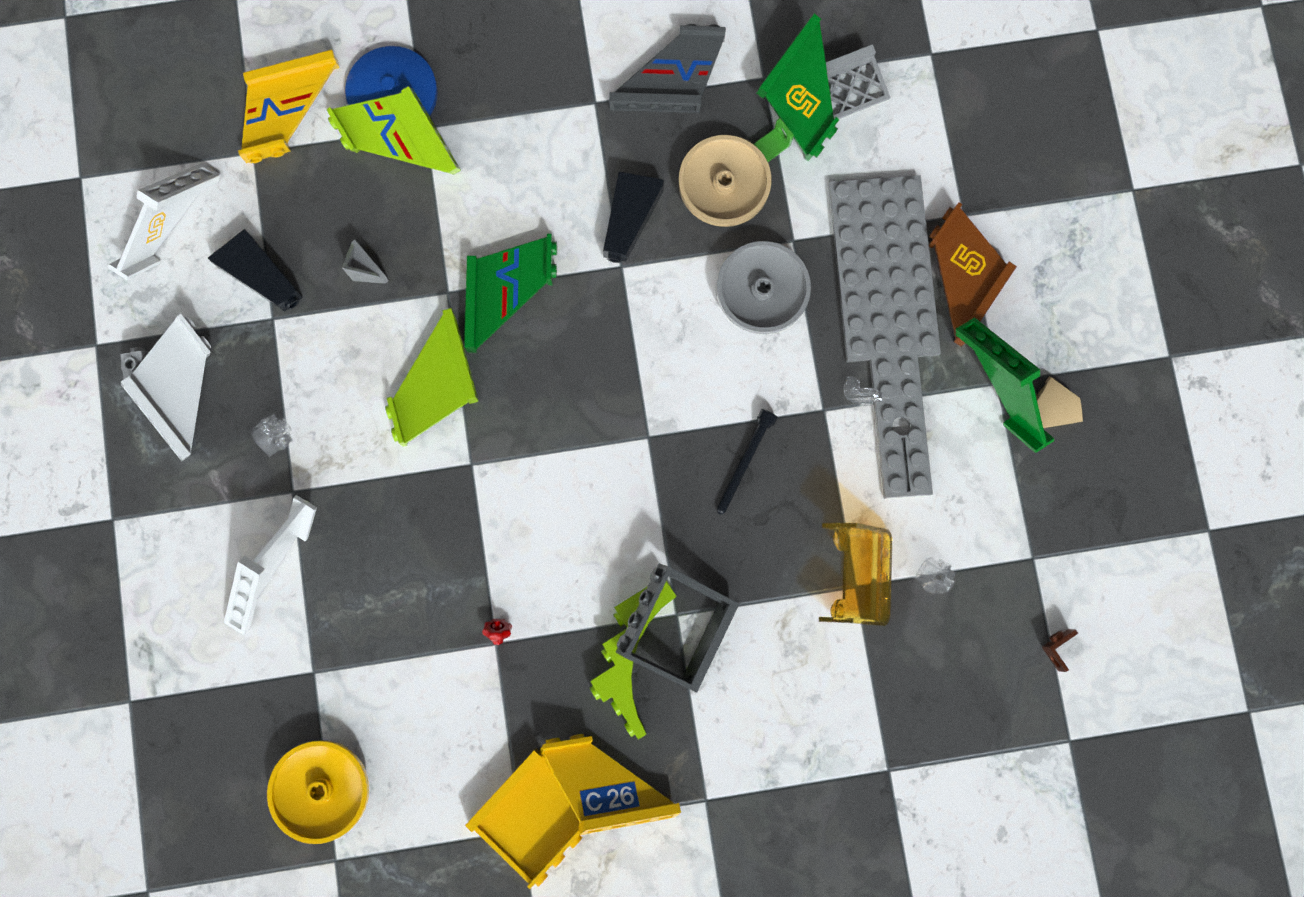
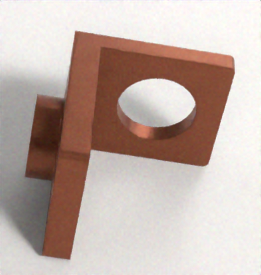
(1057, 640)

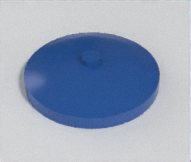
(389, 71)

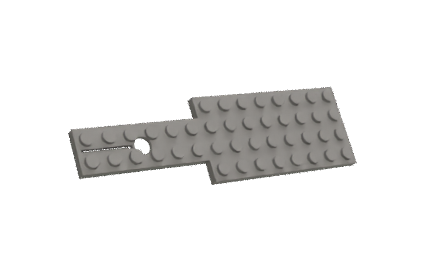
(888, 312)

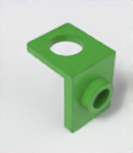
(775, 141)

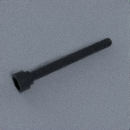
(765, 420)

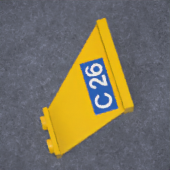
(601, 789)

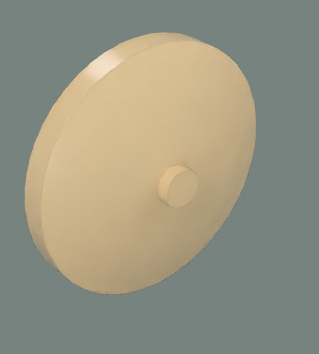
(724, 180)

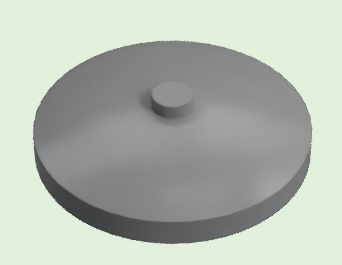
(763, 287)

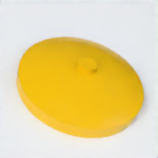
(318, 792)

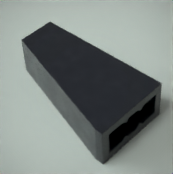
(630, 211)
(251, 266)

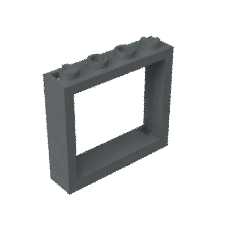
(709, 642)

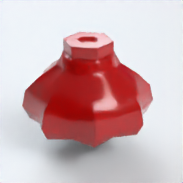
(497, 630)

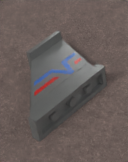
(675, 76)

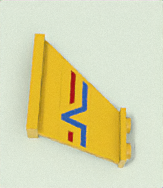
(279, 101)

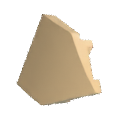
(1058, 405)

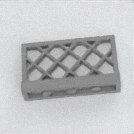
(847, 64)

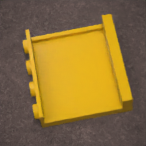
(529, 820)

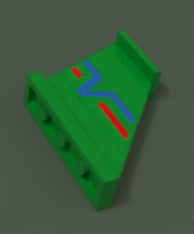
(503, 284)

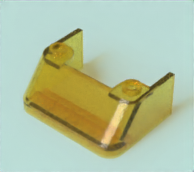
(865, 574)

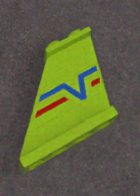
(394, 129)

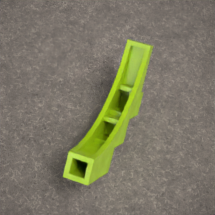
(617, 680)

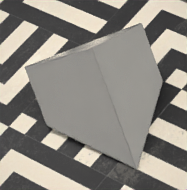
(361, 266)

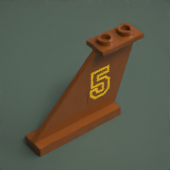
(968, 267)

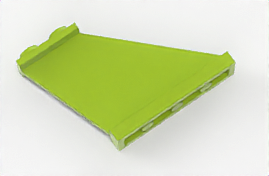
(434, 385)

